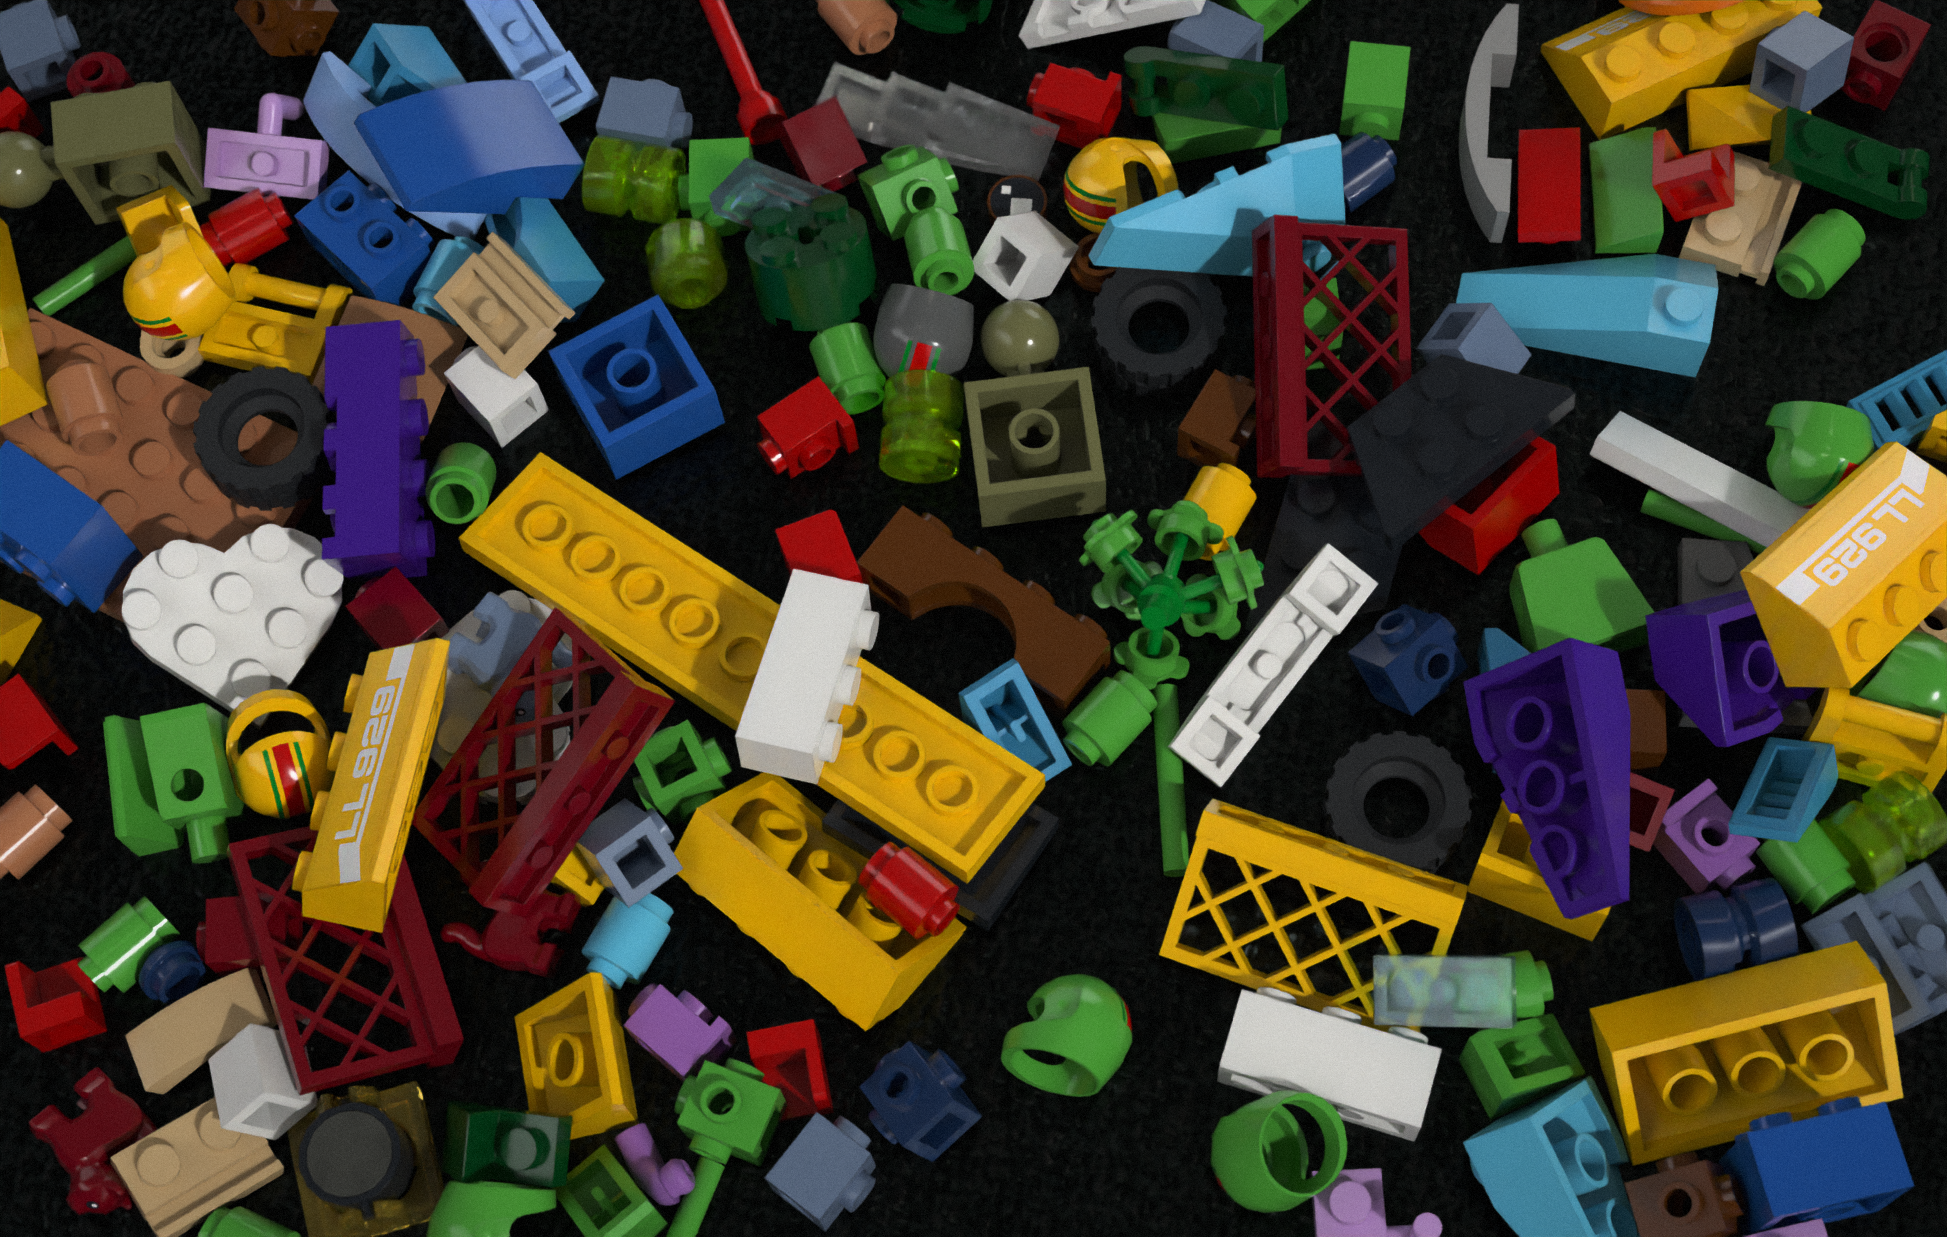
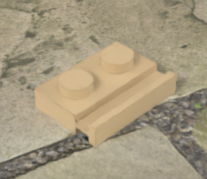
(1749, 233)
(503, 305)
(193, 1169)

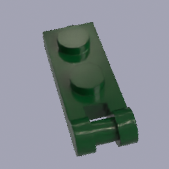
(1207, 87)
(1849, 164)

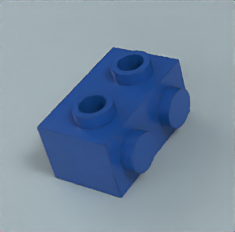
(366, 240)

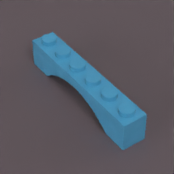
(411, 61)

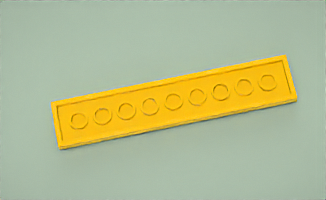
(705, 639)

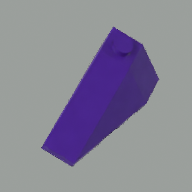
(1720, 667)
(1563, 754)

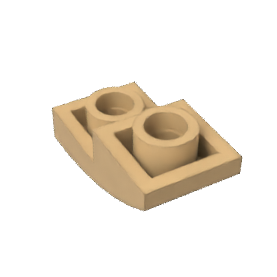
(197, 1027)

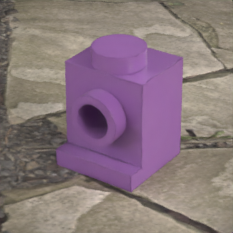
(1687, 852)
(677, 1030)

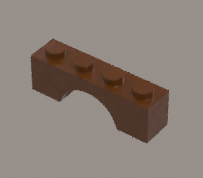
(922, 568)

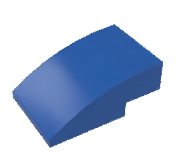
(471, 147)

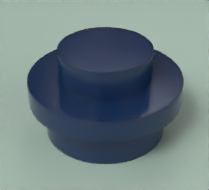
(172, 972)

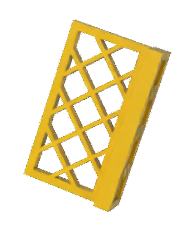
(1313, 862)

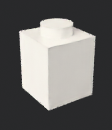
(1023, 256)
(494, 398)
(257, 1084)

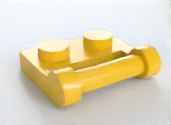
(270, 338)
(1879, 739)

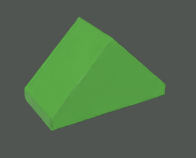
(1519, 1063)
(607, 1200)

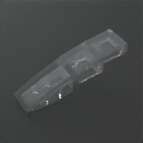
(952, 124)

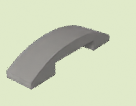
(1488, 179)

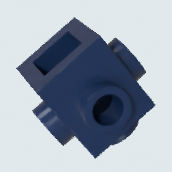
(1409, 658)
(919, 1100)

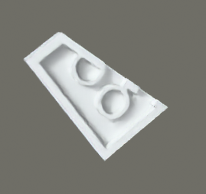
(1075, 19)

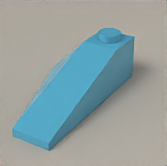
(1215, 225)
(1616, 310)
(1556, 1167)

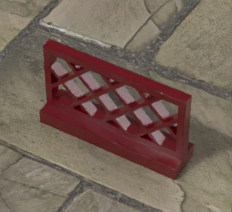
(1282, 337)
(567, 789)
(404, 949)

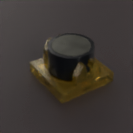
(361, 1162)

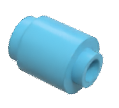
(443, 263)
(627, 939)

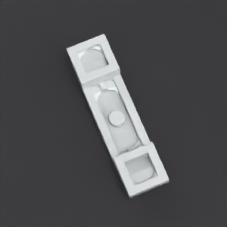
(1271, 663)

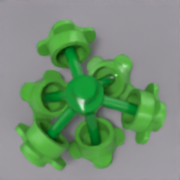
(1159, 595)

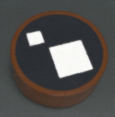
(1015, 196)

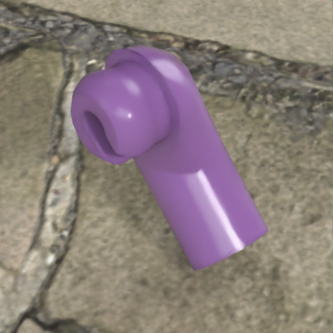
(659, 1180)

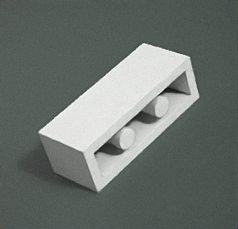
(807, 677)
(1359, 1070)

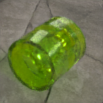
(626, 179)
(921, 422)
(1890, 826)

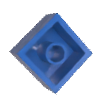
(637, 386)
(59, 533)
(1818, 1167)

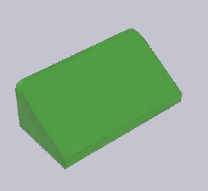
(1196, 138)
(1624, 202)
(132, 791)

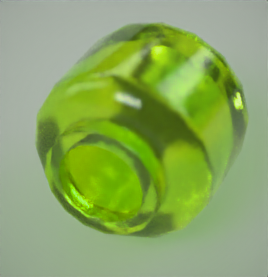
(686, 263)

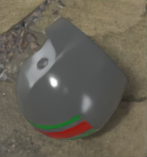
(922, 331)

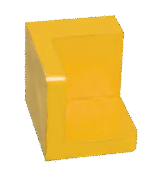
(151, 215)

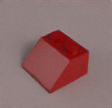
(1497, 508)

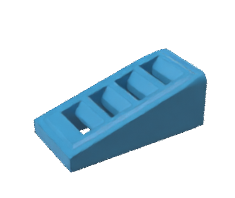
(1911, 382)
(1785, 789)

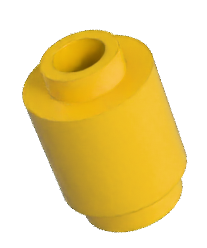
(1225, 498)

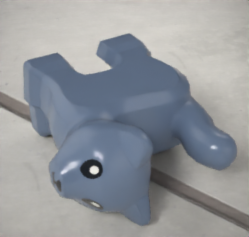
(505, 638)

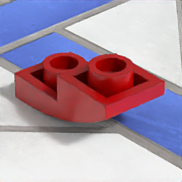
(1549, 185)

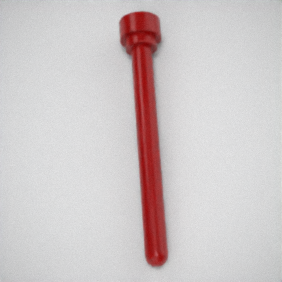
(757, 108)

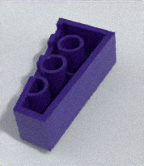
(376, 452)

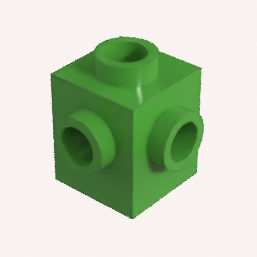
(905, 185)
(680, 772)
(743, 1130)

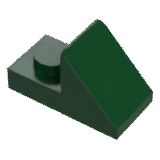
(506, 1144)

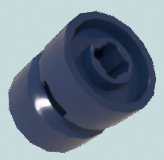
(1745, 927)

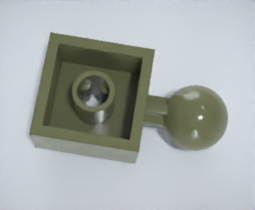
(109, 151)
(1032, 411)

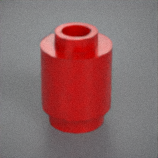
(247, 227)
(910, 890)

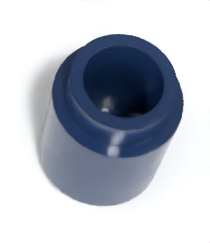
(1366, 168)

